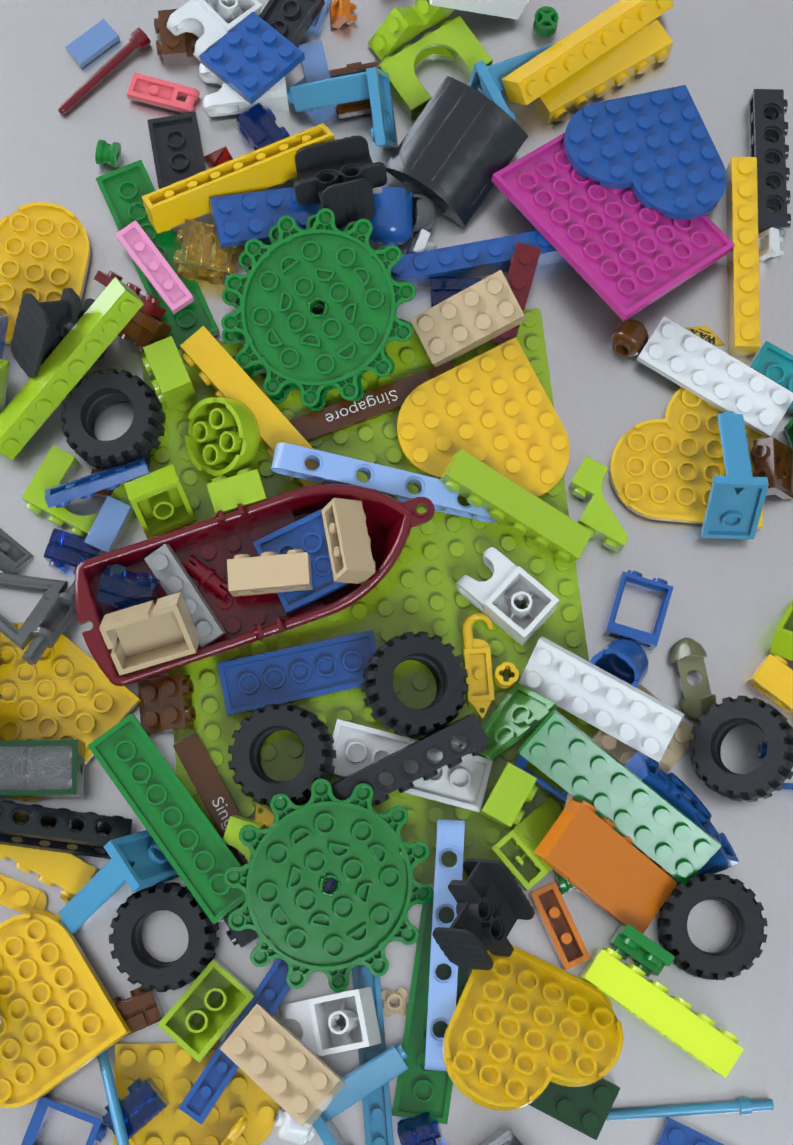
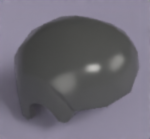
(423, 212)

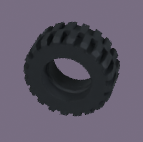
(92, 398)
(440, 662)
(708, 742)
(248, 746)
(748, 921)
(130, 949)

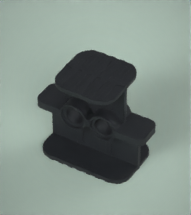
(339, 177)
(43, 326)
(485, 915)

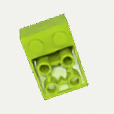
(518, 845)

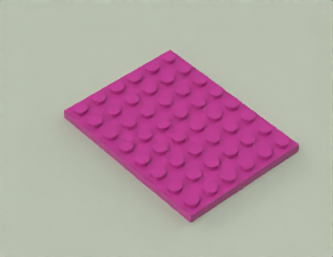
(606, 232)

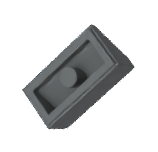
(12, 555)

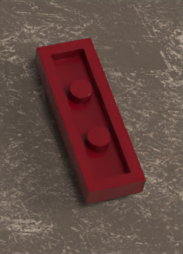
(150, 303)

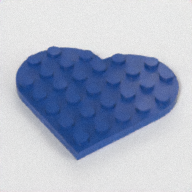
(652, 147)

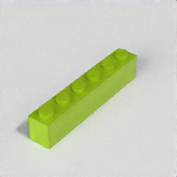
(515, 506)

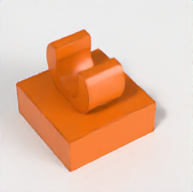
(341, 13)

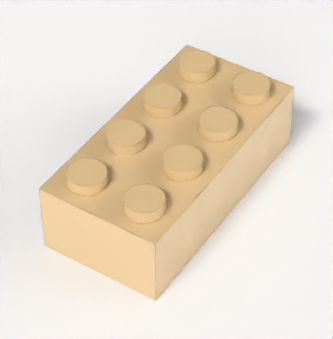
(468, 319)
(283, 1066)

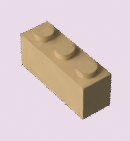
(348, 541)
(269, 573)

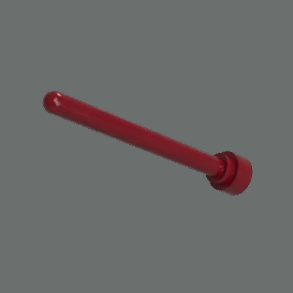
(137, 41)

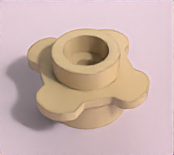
(388, 996)

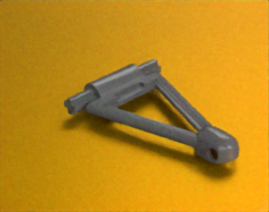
(47, 618)

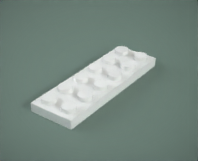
(716, 376)
(601, 699)
(458, 786)

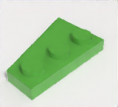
(515, 718)

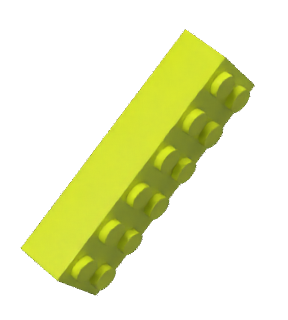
(664, 1014)

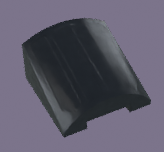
(457, 149)

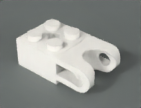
(210, 19)
(229, 102)
(504, 591)
(324, 1021)

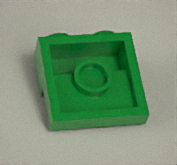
(642, 950)

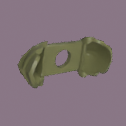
(690, 657)

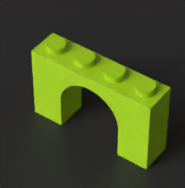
(451, 41)
(57, 470)

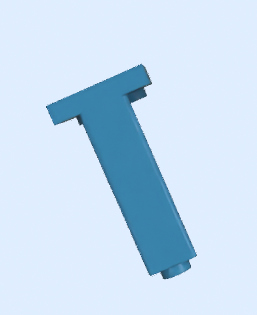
(488, 78)
(371, 85)
(738, 497)
(134, 861)
(359, 1084)

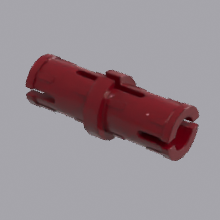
(207, 577)

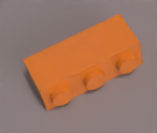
(559, 926)

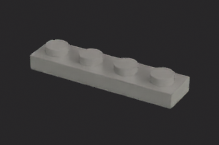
(176, 579)

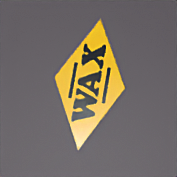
(706, 334)

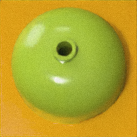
(222, 436)

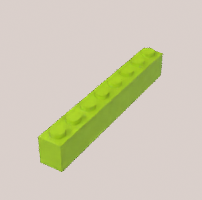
(66, 366)

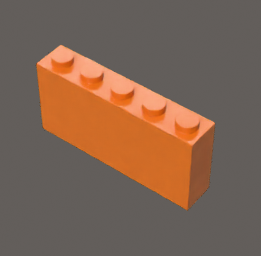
(605, 866)

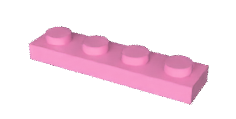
(154, 267)

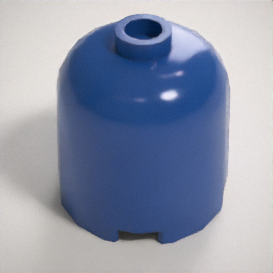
(392, 217)
(624, 660)

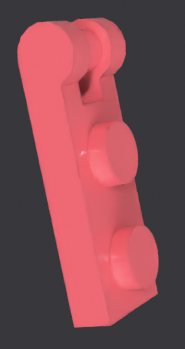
(162, 93)

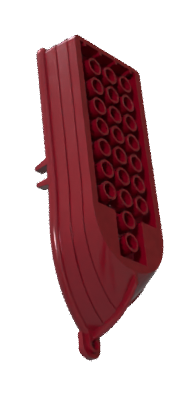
(231, 534)

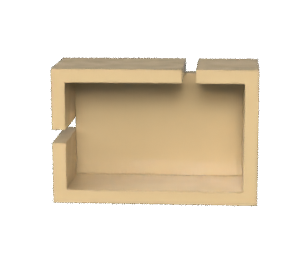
(150, 633)

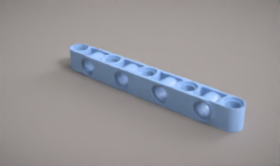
(338, 469)
(442, 993)

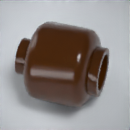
(629, 338)

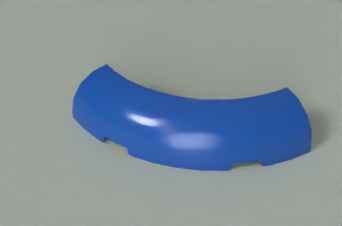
(685, 800)

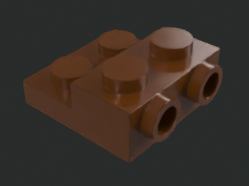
(172, 47)
(774, 461)
(166, 704)

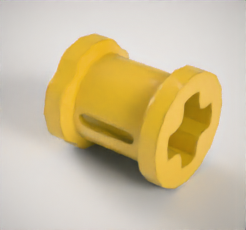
(513, 671)

